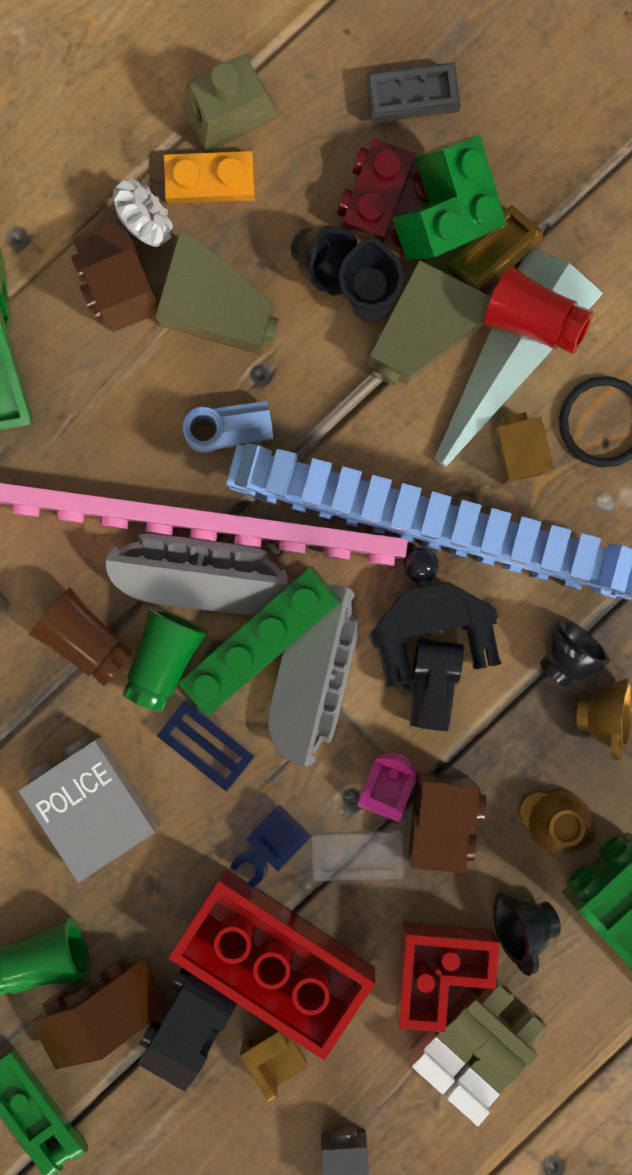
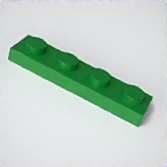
(260, 641)

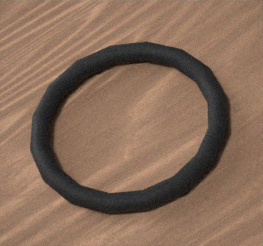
(564, 425)

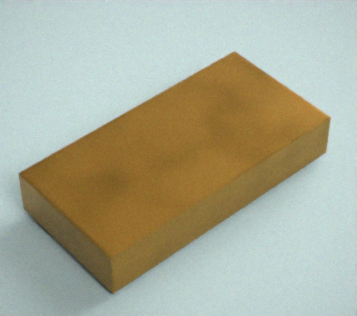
(489, 256)

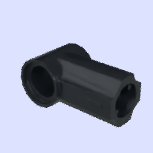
(436, 672)

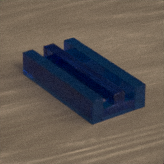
(192, 757)

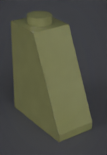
(213, 300)
(426, 324)

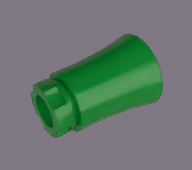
(161, 658)
(45, 959)

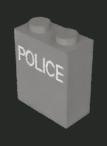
(88, 807)

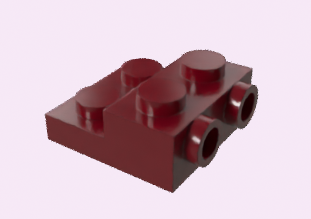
(385, 188)

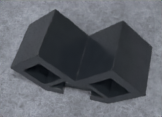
(184, 1036)

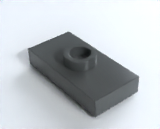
(413, 92)

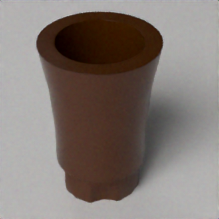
(81, 637)

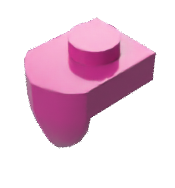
(389, 785)

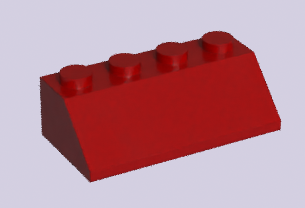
(274, 964)

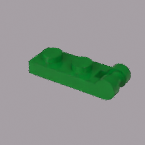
(36, 1117)

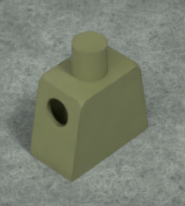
(229, 102)

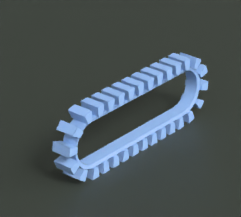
(432, 520)

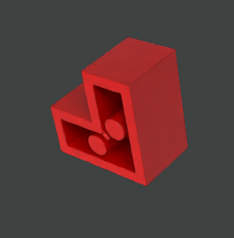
(432, 961)

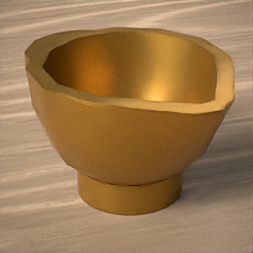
(608, 716)
(557, 821)

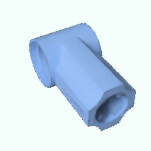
(234, 426)

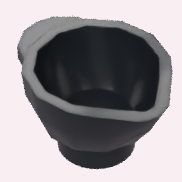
(321, 255)
(371, 279)
(572, 653)
(524, 929)

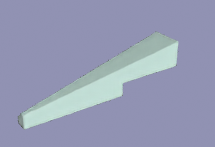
(510, 358)

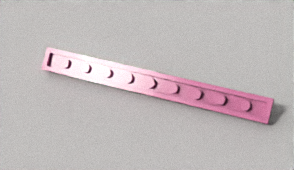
(203, 524)

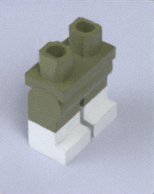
(478, 1050)

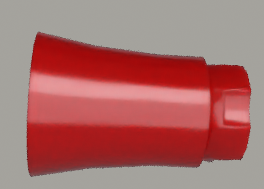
(537, 312)

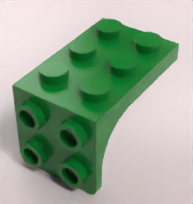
(605, 894)

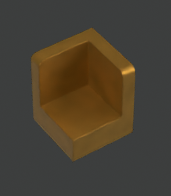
(271, 1059)

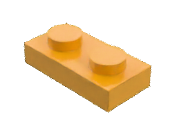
(209, 177)

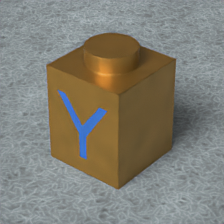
(521, 448)

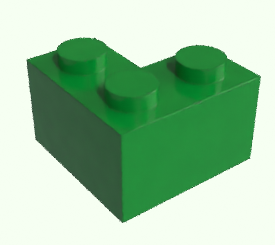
(459, 203)

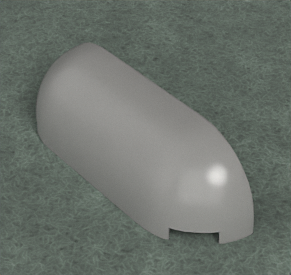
(196, 574)
(313, 683)

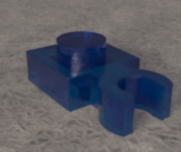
(274, 843)

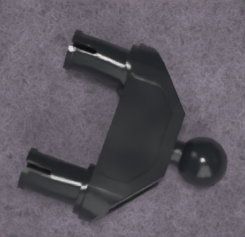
(432, 610)

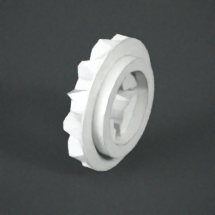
(142, 213)

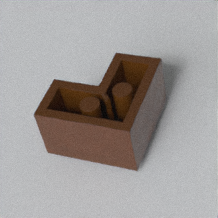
(115, 277)
(444, 822)
(100, 1017)

